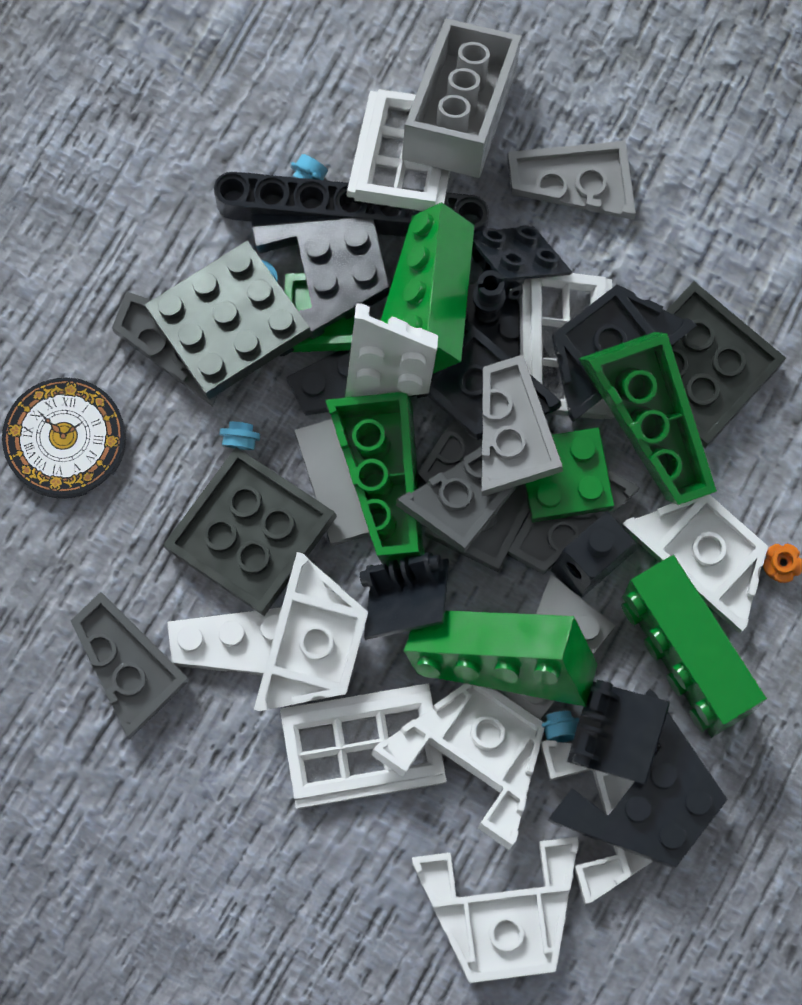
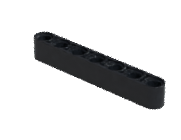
(331, 194)

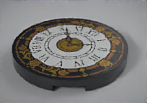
(63, 437)

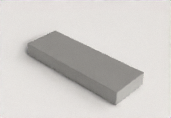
(332, 481)

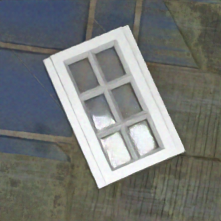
(378, 166)
(544, 309)
(334, 740)

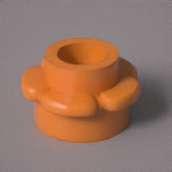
(772, 562)

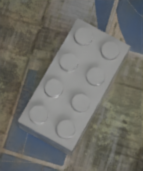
(461, 98)

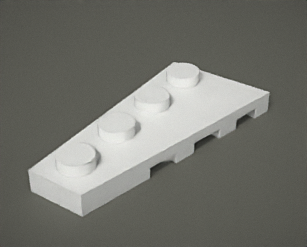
(224, 641)

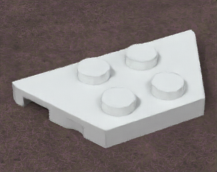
(389, 357)
(712, 549)
(312, 640)

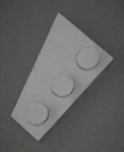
(576, 176)
(515, 431)
(595, 627)

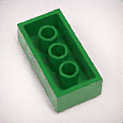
(691, 647)

